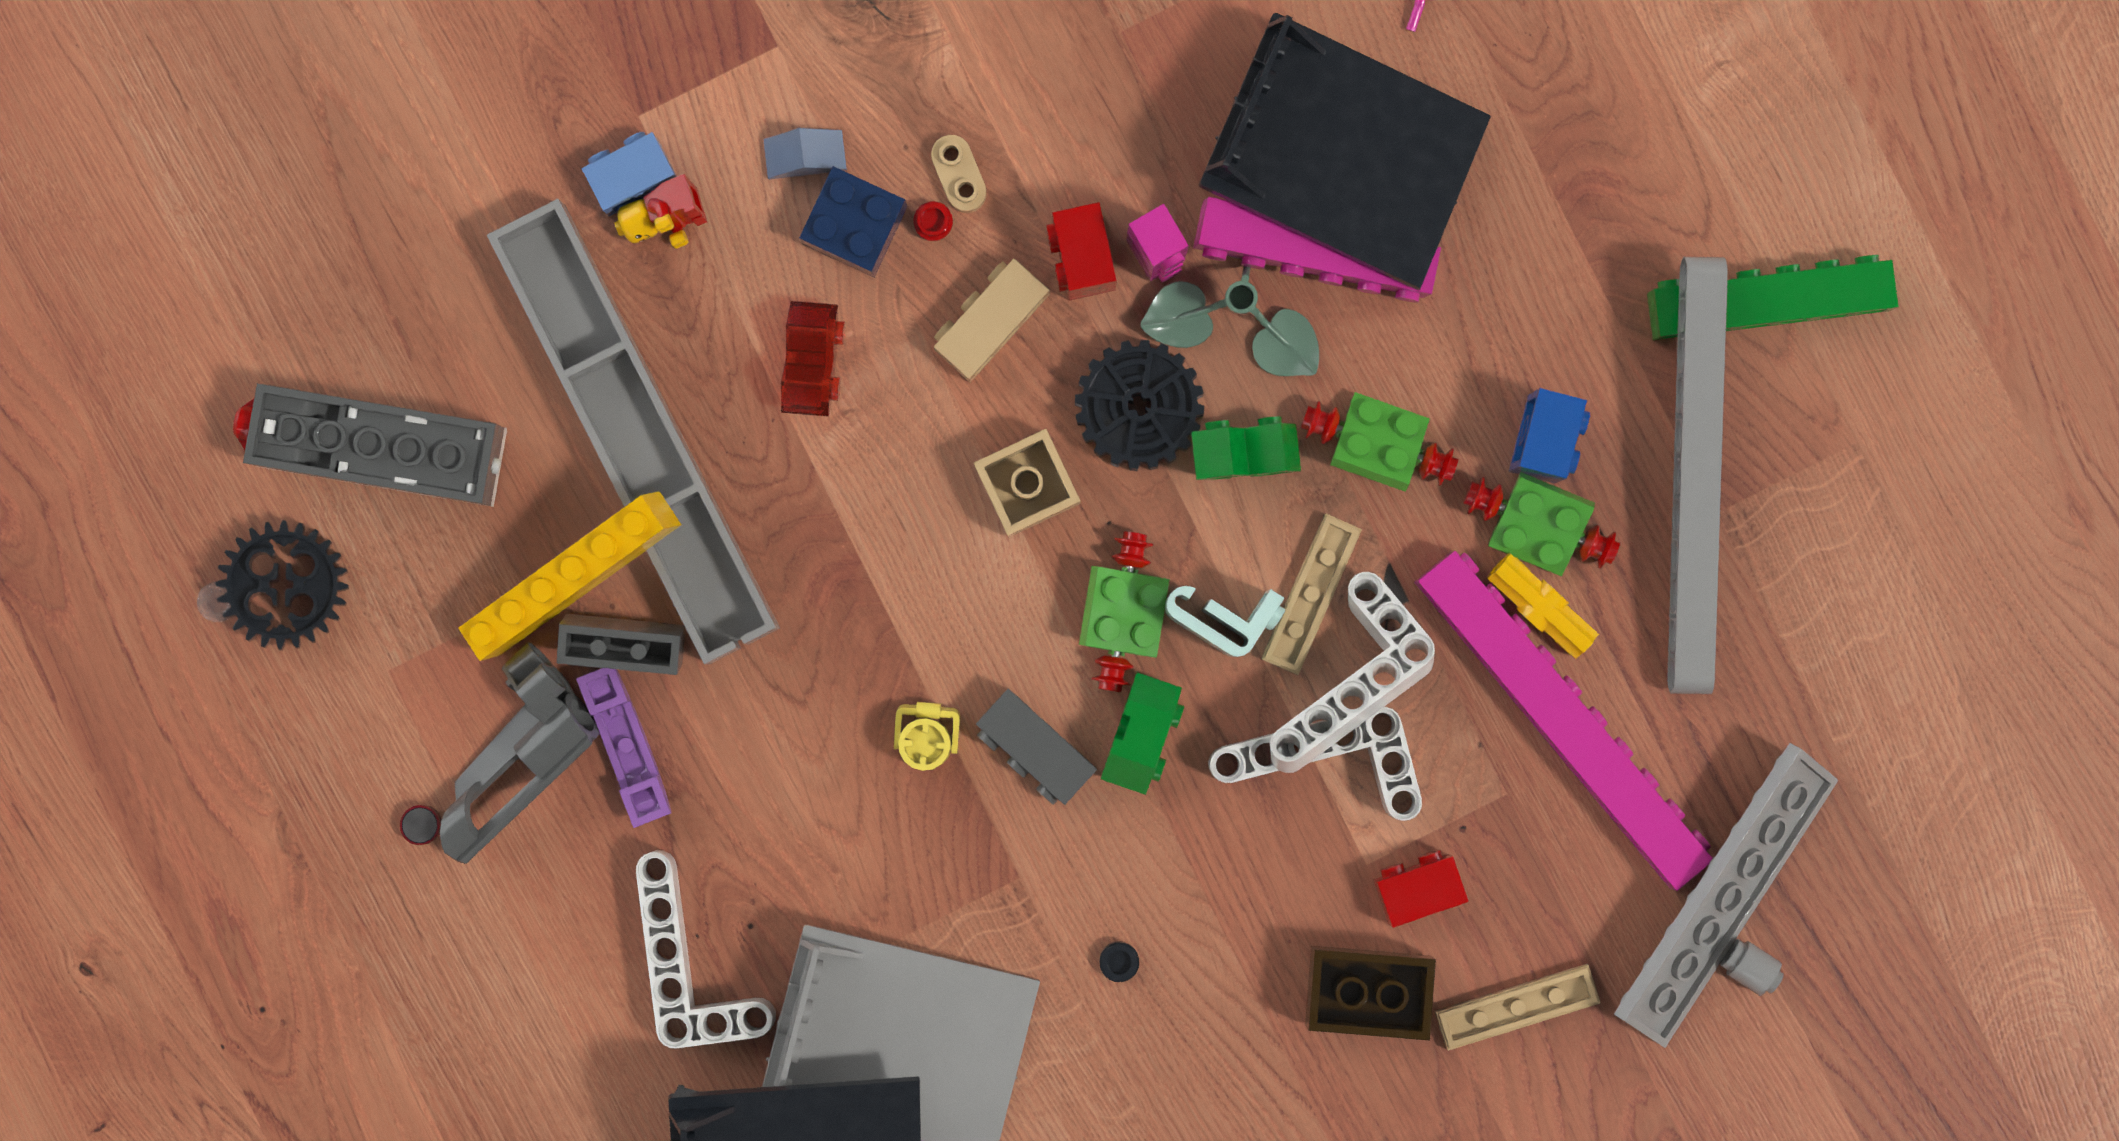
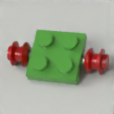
(1380, 442)
(1541, 523)
(1123, 611)

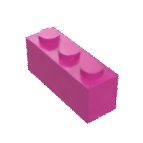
(1157, 244)

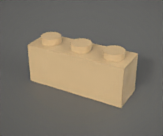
(990, 319)

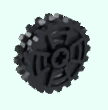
(1156, 379)

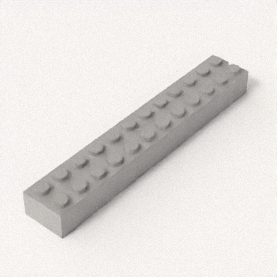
(632, 427)

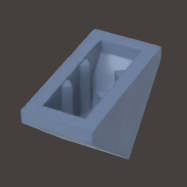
(804, 152)

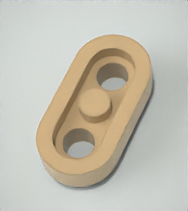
(958, 173)

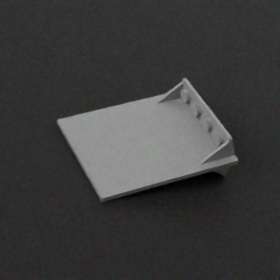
(898, 1013)

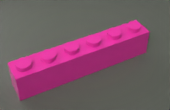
(1239, 233)

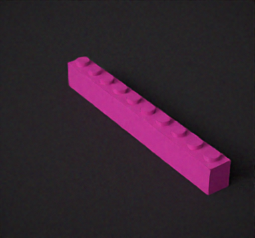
(1564, 720)

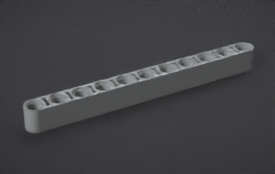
(1697, 475)

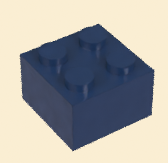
(853, 221)

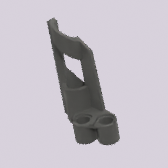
(544, 734)

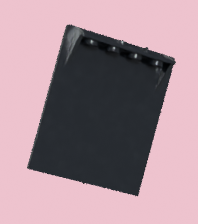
(1345, 151)
(801, 1112)

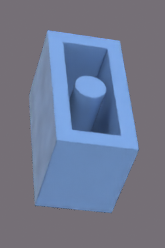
(628, 172)

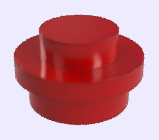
(933, 221)

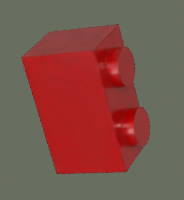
(1420, 889)

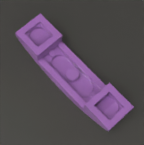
(625, 745)

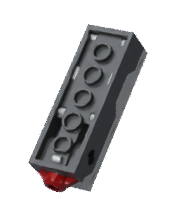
(371, 444)

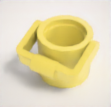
(926, 742)

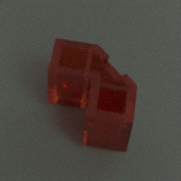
(810, 360)

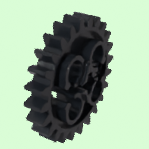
(244, 585)

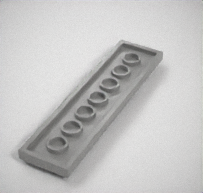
(1726, 895)

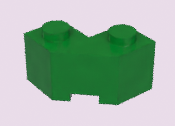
(1249, 451)
(1142, 734)

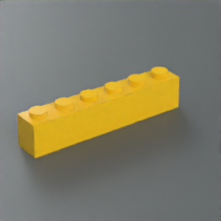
(570, 575)

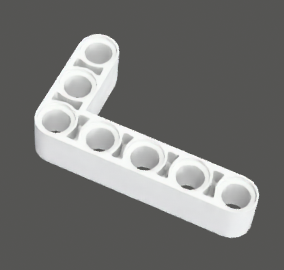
(1362, 682)
(1362, 738)
(679, 968)

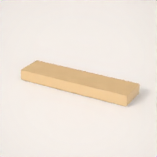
(1311, 594)
(1517, 1007)

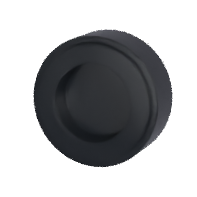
(1119, 961)

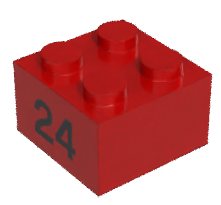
(1083, 251)

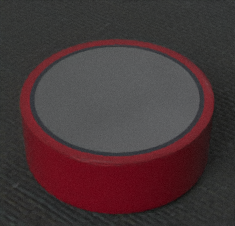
(420, 824)

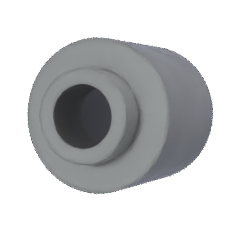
(1752, 967)

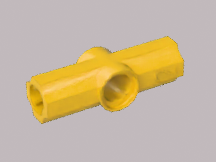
(1542, 605)

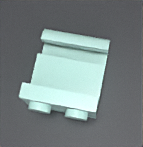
(1265, 615)

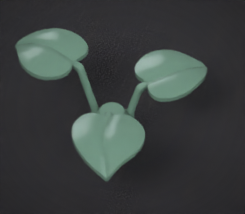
(1181, 321)

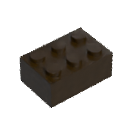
(1370, 993)

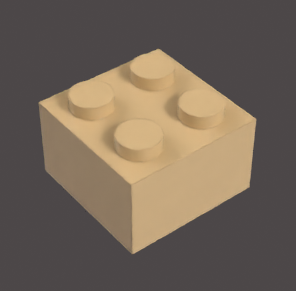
(1027, 483)

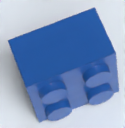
(1549, 436)

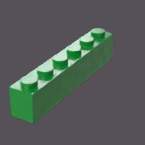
(1789, 295)

